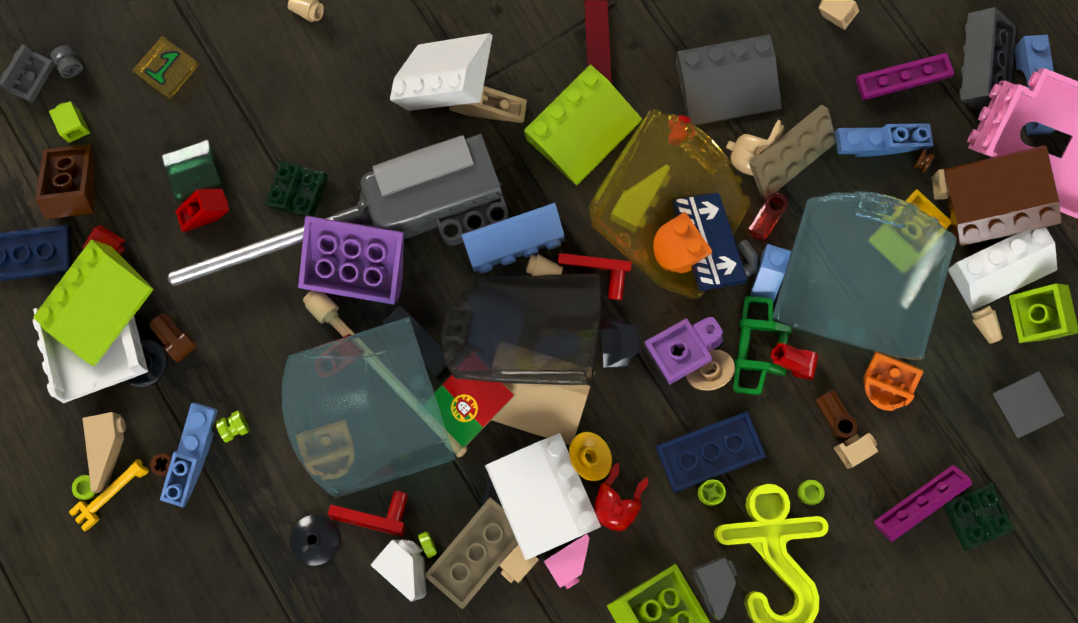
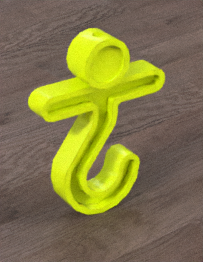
(768, 535)

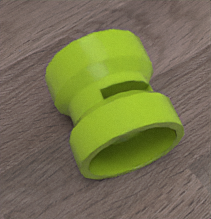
(232, 426)
(714, 490)

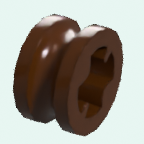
(923, 161)
(154, 464)

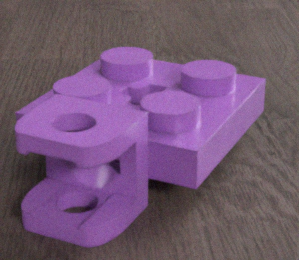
(696, 342)

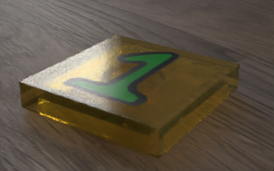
(165, 67)

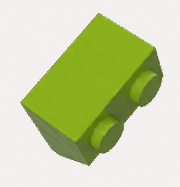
(1044, 313)

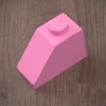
(568, 562)

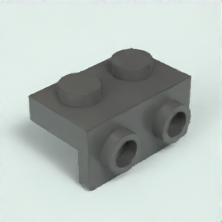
(26, 73)

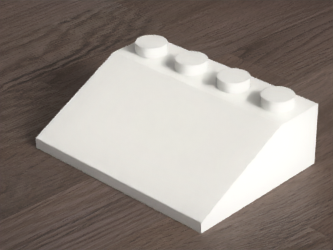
(443, 73)
(542, 496)

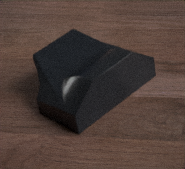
(618, 342)

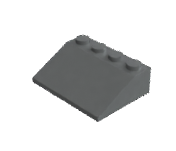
(729, 80)

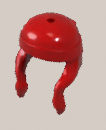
(613, 511)

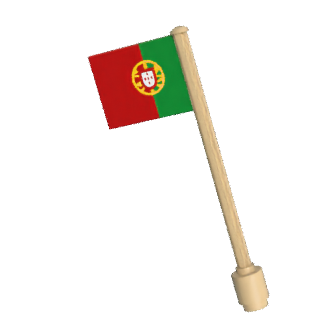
(463, 403)

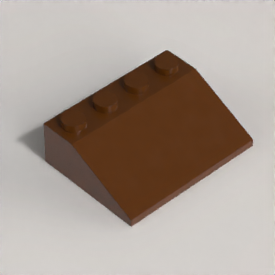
(1002, 196)

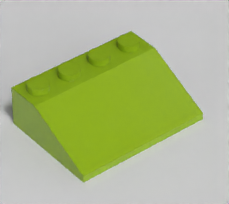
(582, 125)
(93, 302)
(659, 600)

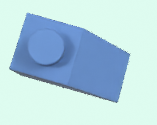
(770, 272)

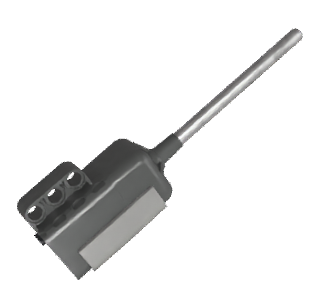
(408, 194)

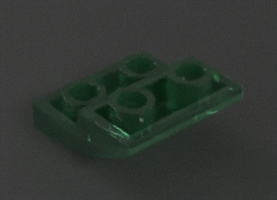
(191, 170)
(296, 189)
(978, 517)

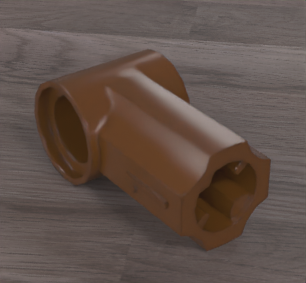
(177, 342)
(835, 412)

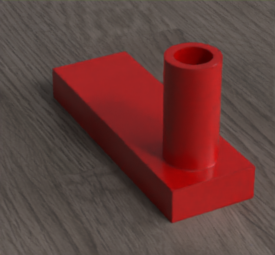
(617, 269)
(391, 524)

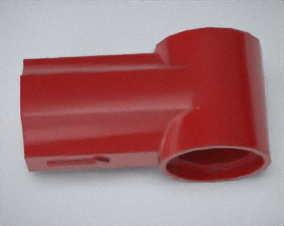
(800, 362)

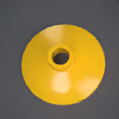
(596, 451)

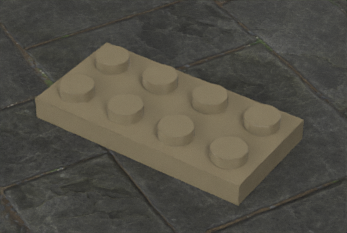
(793, 152)
(474, 554)

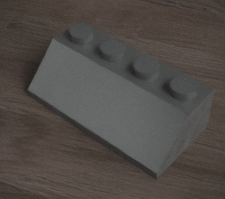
(986, 55)

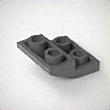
(1028, 404)

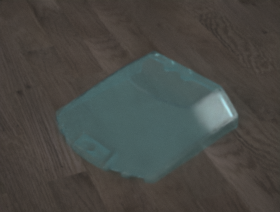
(866, 273)
(363, 410)

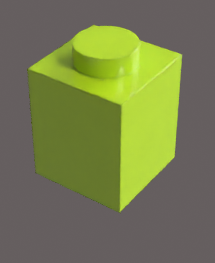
(69, 121)

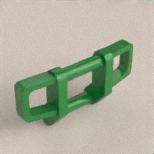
(746, 326)

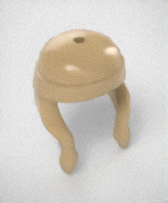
(749, 147)

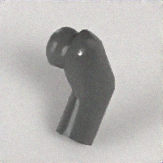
(751, 256)

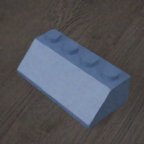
(514, 238)

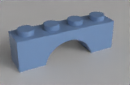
(1030, 56)

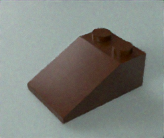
(66, 182)

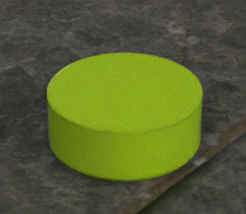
(82, 488)
(811, 492)
(427, 544)

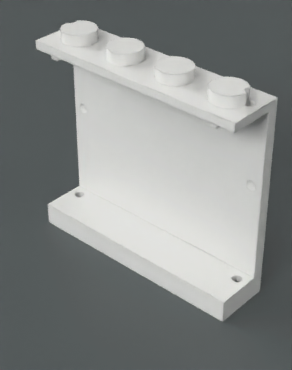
(73, 377)

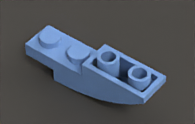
(884, 140)
(190, 456)

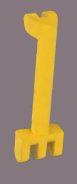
(88, 511)

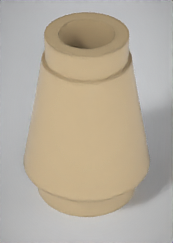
(309, 9)
(540, 266)
(987, 323)

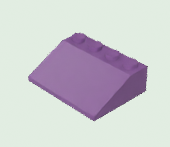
(351, 260)

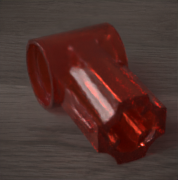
(767, 217)

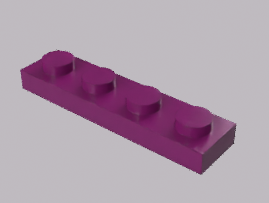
(904, 76)
(922, 503)

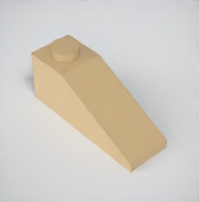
(495, 106)
(103, 443)

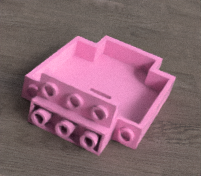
(1049, 101)

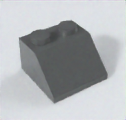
(716, 585)

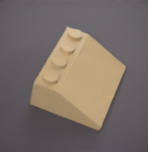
(545, 410)

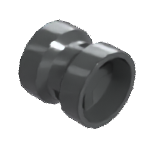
(65, 58)

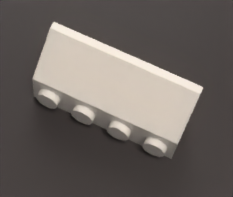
(1005, 267)
(403, 568)

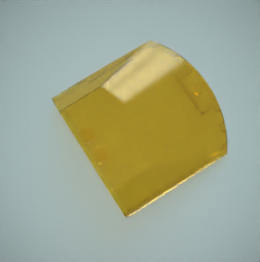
(660, 165)

